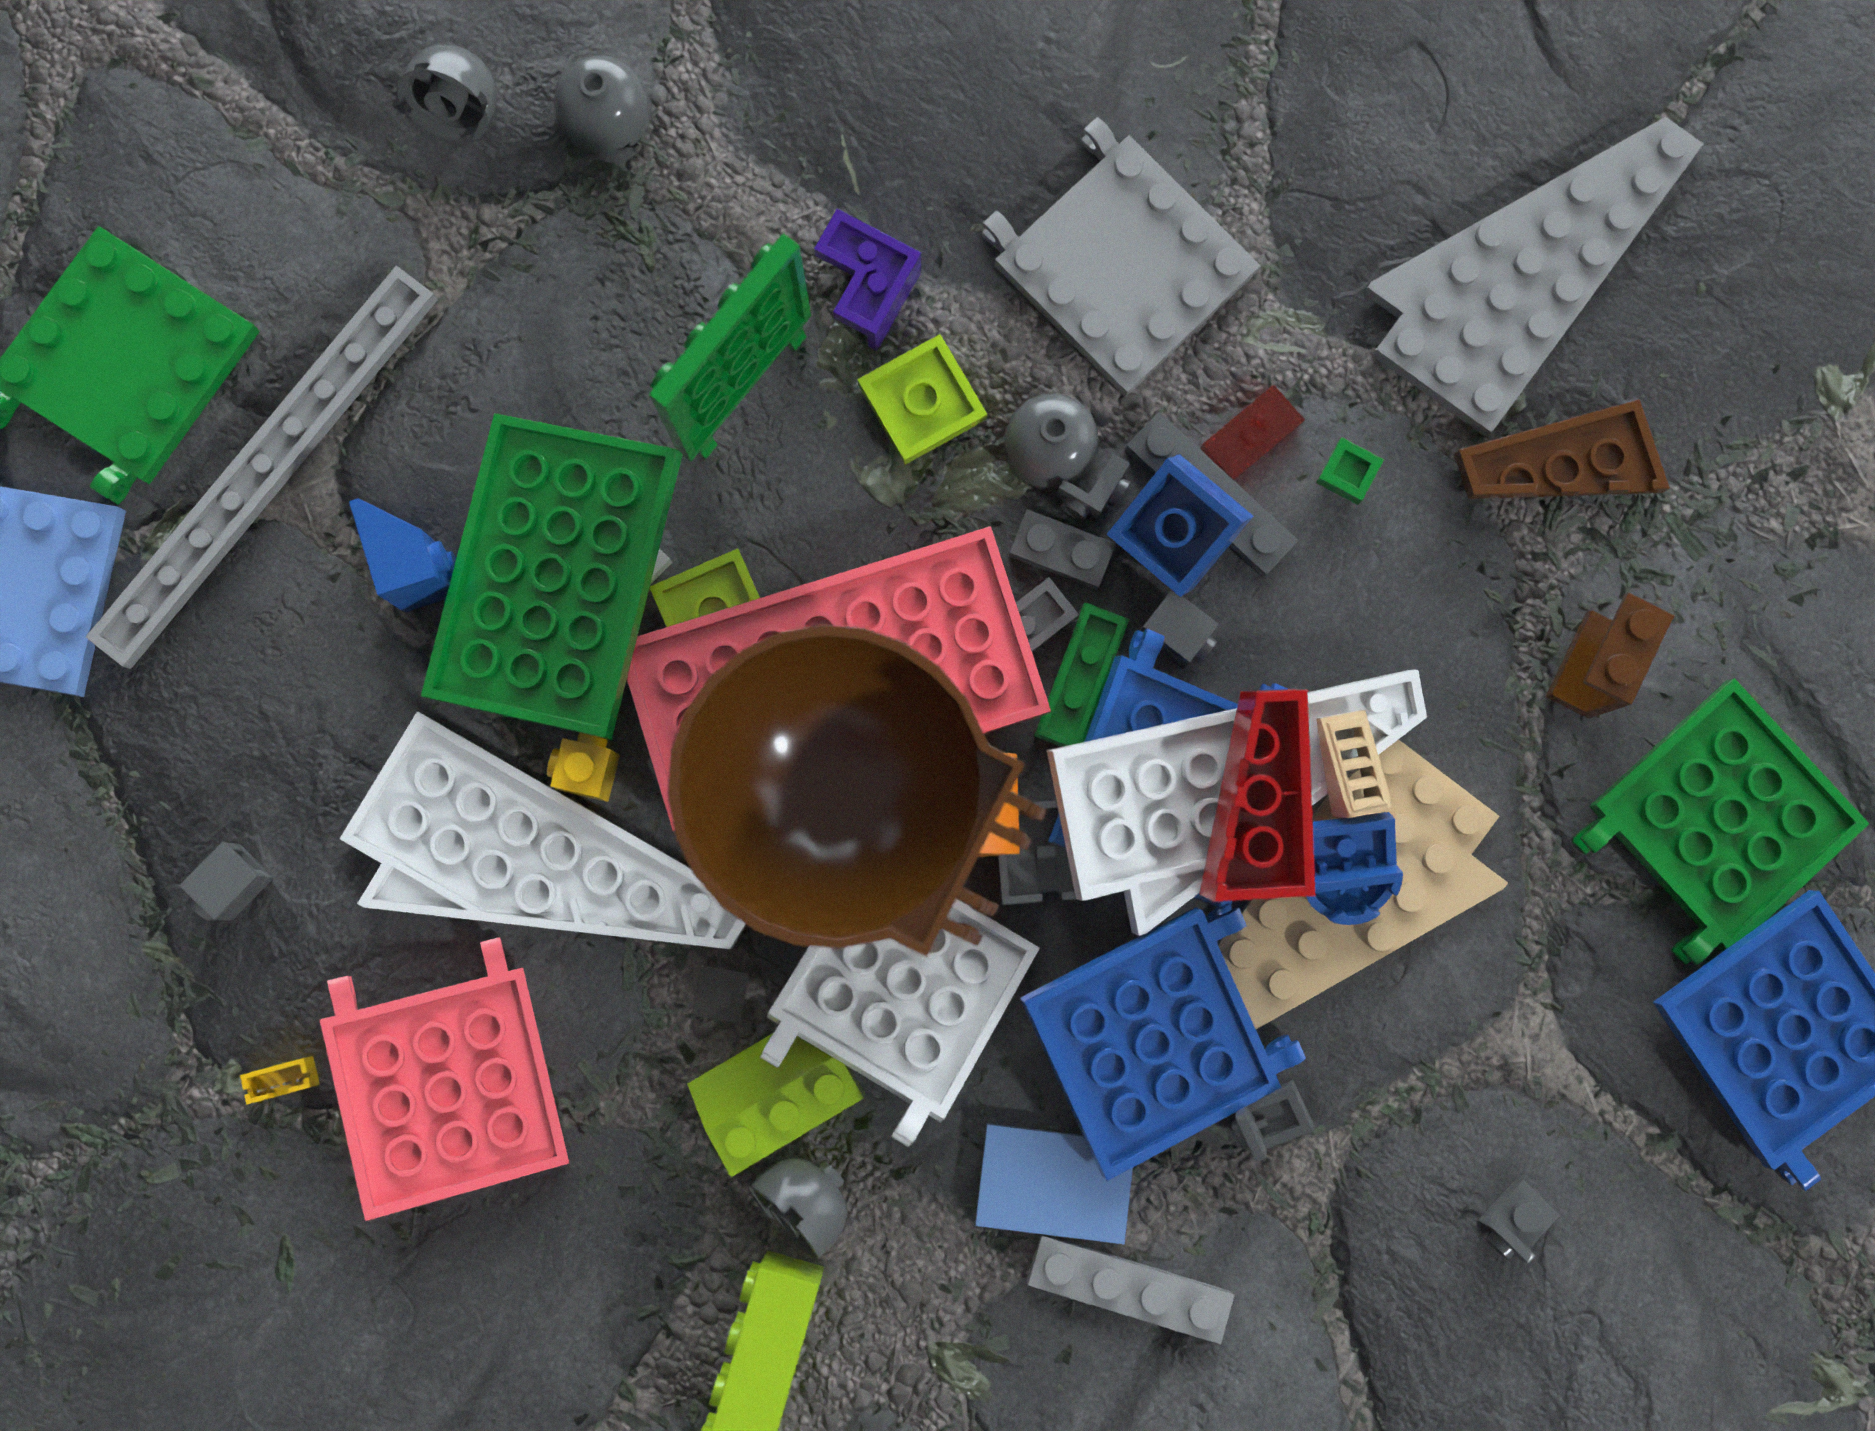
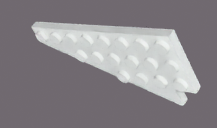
(1147, 799)
(501, 847)

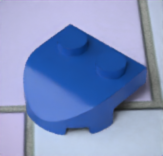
(1354, 867)

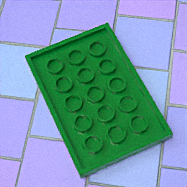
(552, 575)

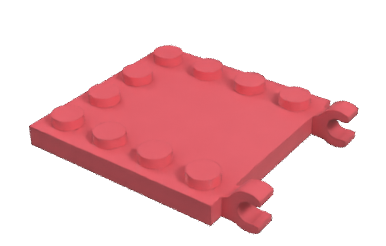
(442, 1089)

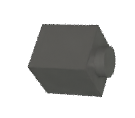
(1185, 630)
(225, 882)

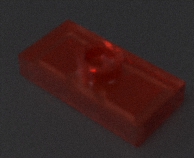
(1252, 433)

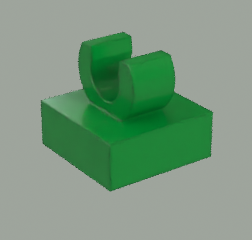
(1349, 471)

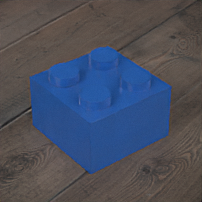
(1179, 525)

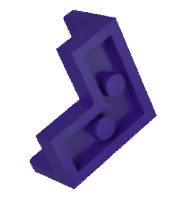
(881, 273)

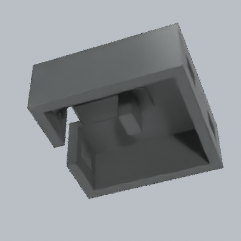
(1039, 868)

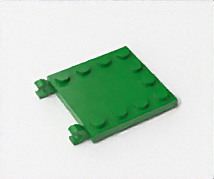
(733, 348)
(122, 359)
(1725, 819)

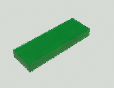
(1081, 676)

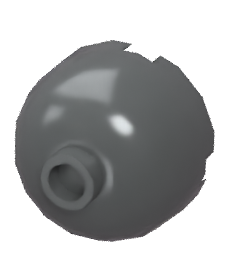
(449, 92)
(601, 105)
(1051, 441)
(803, 1202)

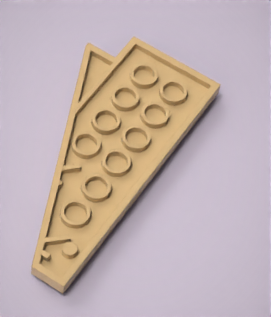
(1297, 952)

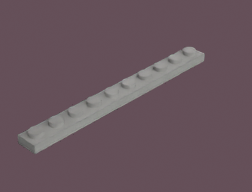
(261, 468)

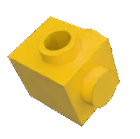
(583, 767)

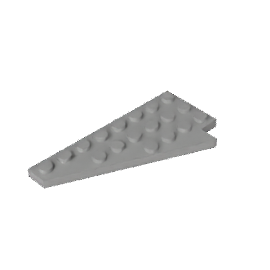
(1504, 291)

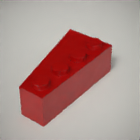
(1264, 806)

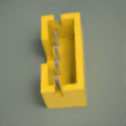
(280, 1080)

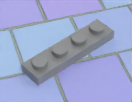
(1130, 1288)

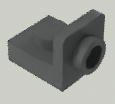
(1517, 1221)

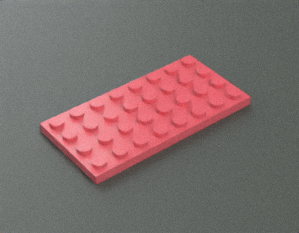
(938, 599)

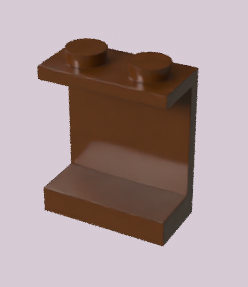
(1610, 658)

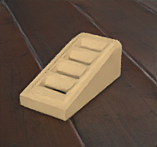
(1372, 777)

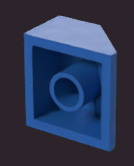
(402, 559)

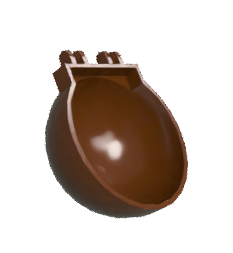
(839, 791)

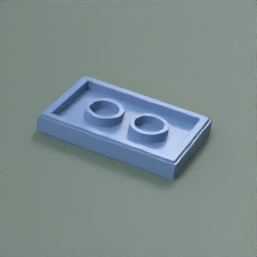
(1049, 1186)

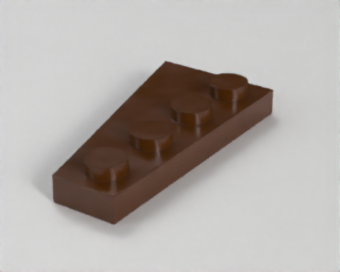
(1574, 457)

